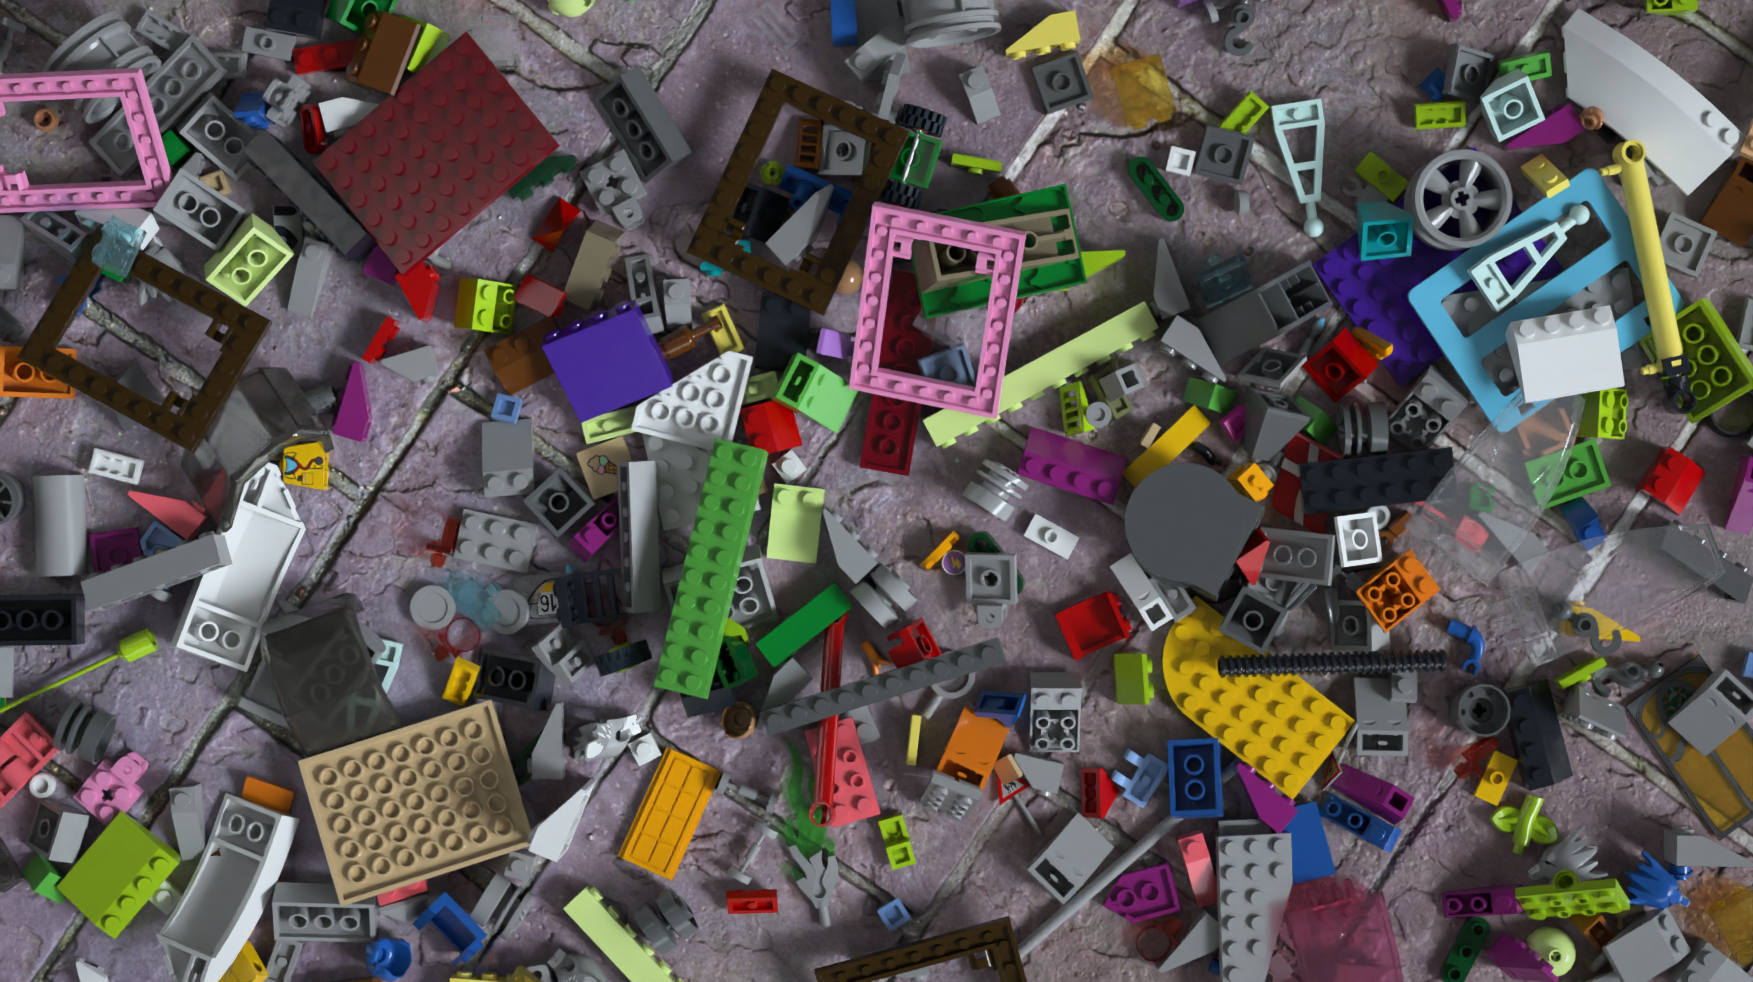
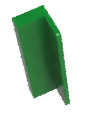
(804, 624)

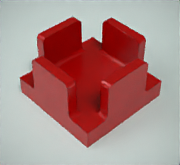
(916, 646)

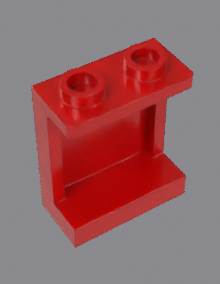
(1093, 624)

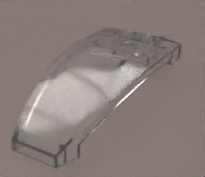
(1498, 488)
(1610, 576)

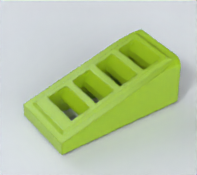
(1069, 418)

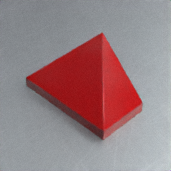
(556, 224)
(1253, 556)
(1096, 792)

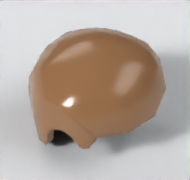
(851, 279)
(739, 720)

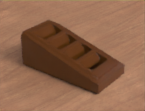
(806, 164)

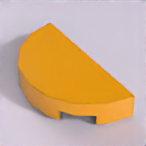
(1376, 346)
(940, 551)

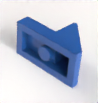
(1582, 519)
(1000, 705)

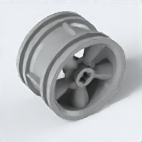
(948, 22)
(97, 46)
(1496, 199)

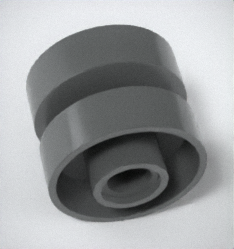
(11, 497)
(673, 916)

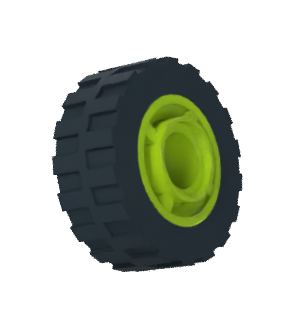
(623, 657)

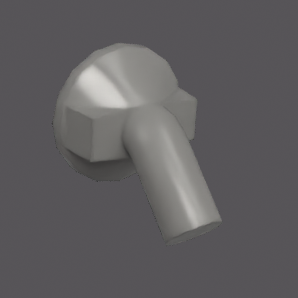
(439, 261)
(1269, 468)

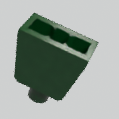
(735, 663)

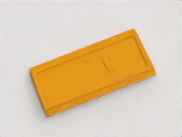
(669, 813)

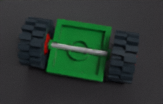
(917, 157)

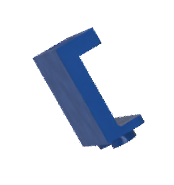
(454, 926)

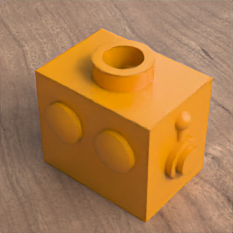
(1250, 481)

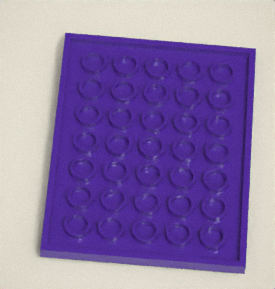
(1377, 290)

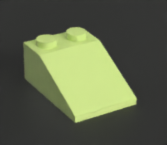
(795, 523)

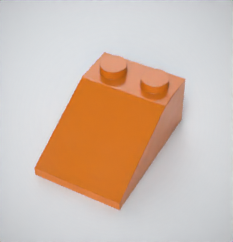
(24, 380)

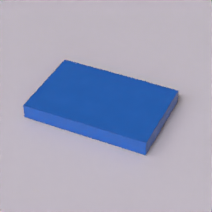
(1309, 844)

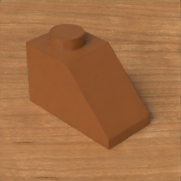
(1593, 928)

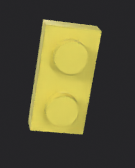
(1545, 176)

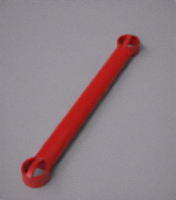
(829, 726)

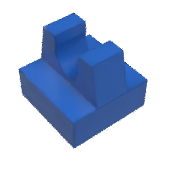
(1433, 85)

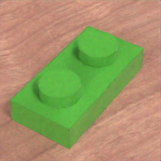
(1535, 65)

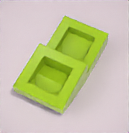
(896, 840)

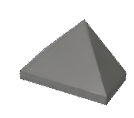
(407, 909)

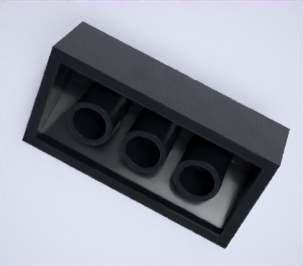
(1537, 735)

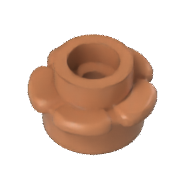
(1592, 118)
(39, 121)

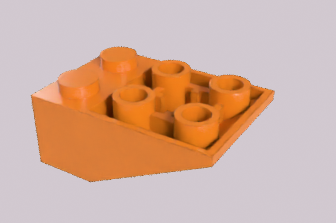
(1397, 590)
(972, 748)

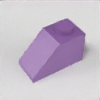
(835, 344)

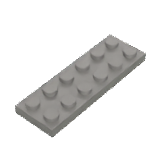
(172, 92)

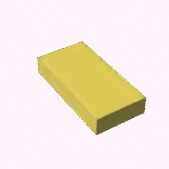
(727, 337)
(913, 739)

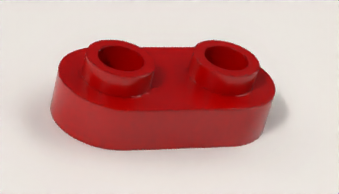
(312, 129)

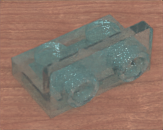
(118, 246)

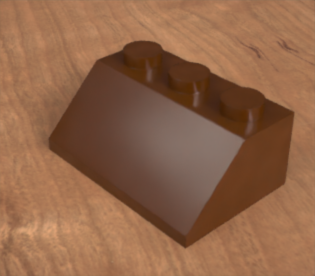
(382, 52)
(520, 358)

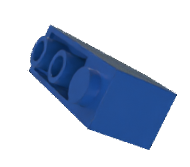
(252, 111)
(1360, 822)

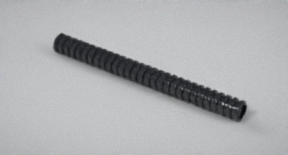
(1332, 663)

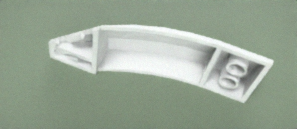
(1646, 102)
(233, 602)
(227, 890)

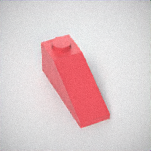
(179, 514)
(1198, 867)

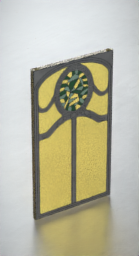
(1715, 784)

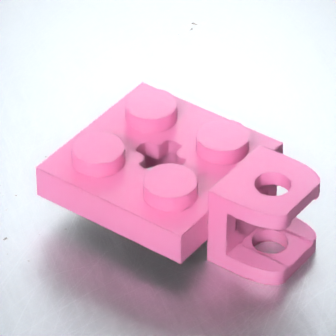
(120, 779)

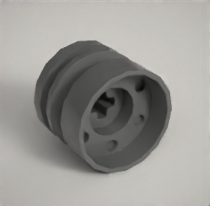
(1366, 428)
(1493, 714)
(82, 730)

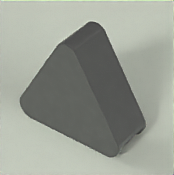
(1264, 313)

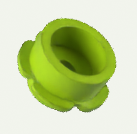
(772, 166)

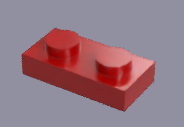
(376, 349)
(752, 901)

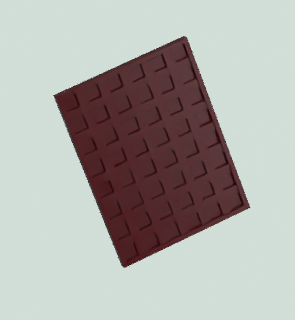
(435, 153)

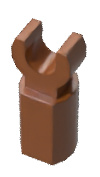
(1395, 529)

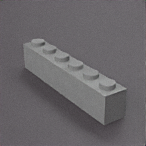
(639, 536)
(156, 572)

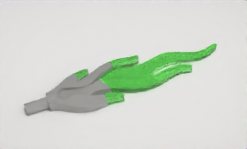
(808, 847)

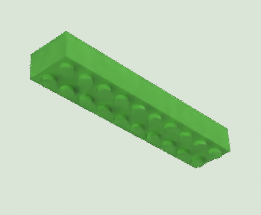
(711, 568)

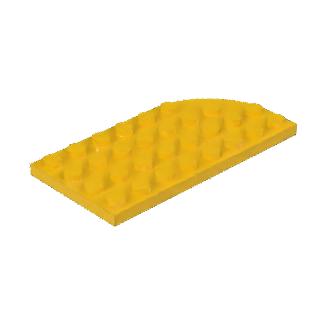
(1266, 721)

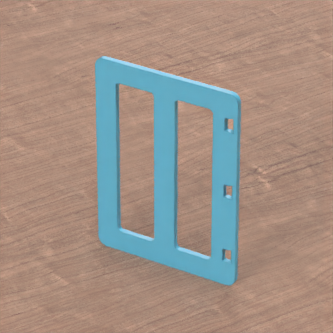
(1467, 353)

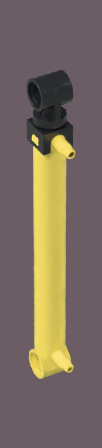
(1654, 277)

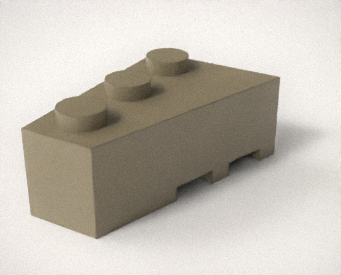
(593, 264)

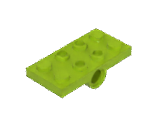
(1572, 897)

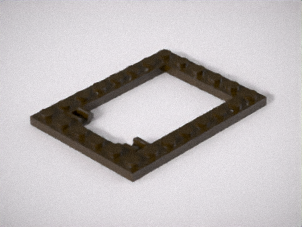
(725, 252)
(195, 415)
(993, 937)

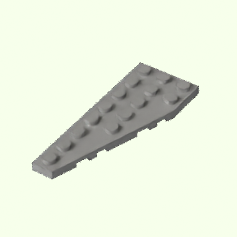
(1251, 901)

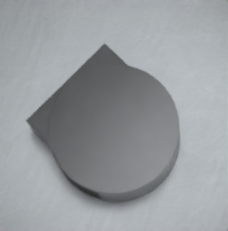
(1189, 527)

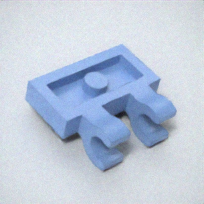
(1144, 780)

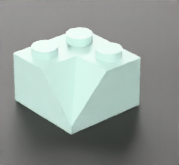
(1510, 105)

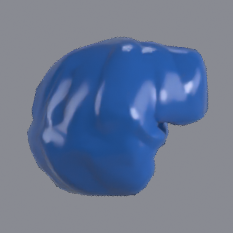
(388, 958)

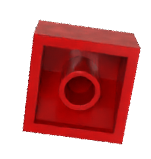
(421, 289)
(1340, 365)
(771, 427)
(1671, 479)

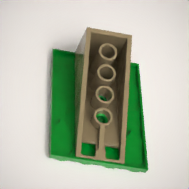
(1049, 261)

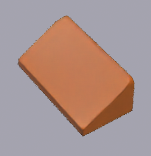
(268, 793)

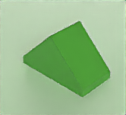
(1209, 396)
(1320, 425)
(44, 878)

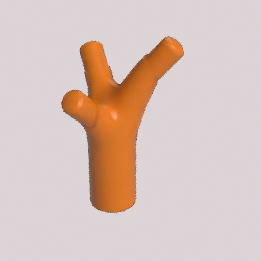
(874, 657)

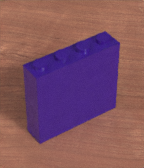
(607, 360)

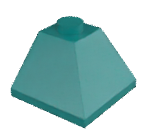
(1383, 231)

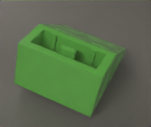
(814, 392)

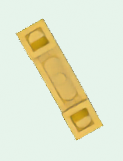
(1167, 446)

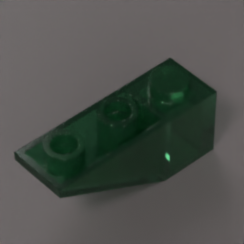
(542, 176)

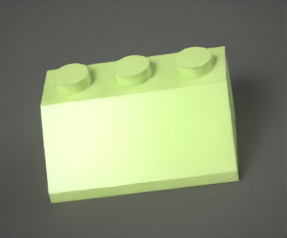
(247, 260)

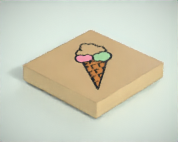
(600, 466)

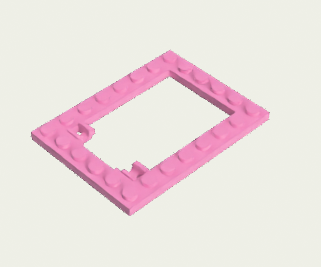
(133, 92)
(993, 243)

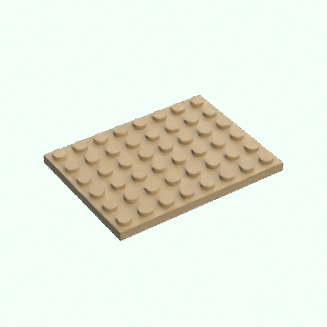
(416, 802)

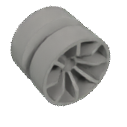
(889, 590)

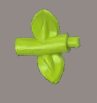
(1526, 824)

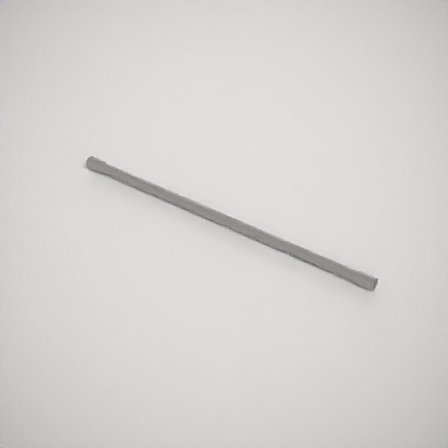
(1109, 874)

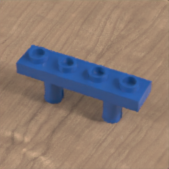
(805, 185)

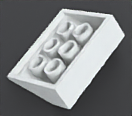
(1566, 354)
(554, 834)

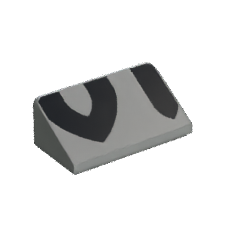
(289, 227)

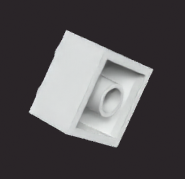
(1358, 539)

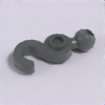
(1241, 17)
(1585, 626)
(1629, 675)

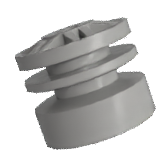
(995, 489)
(501, 906)

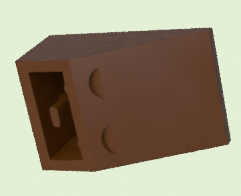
(1732, 205)

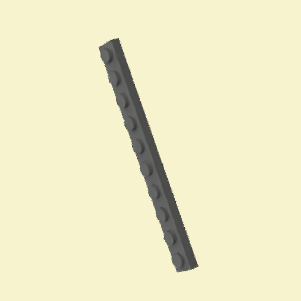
(883, 686)

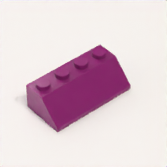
(1071, 466)

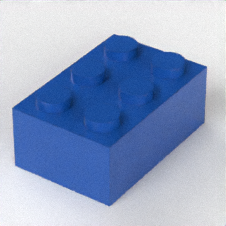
(1195, 778)

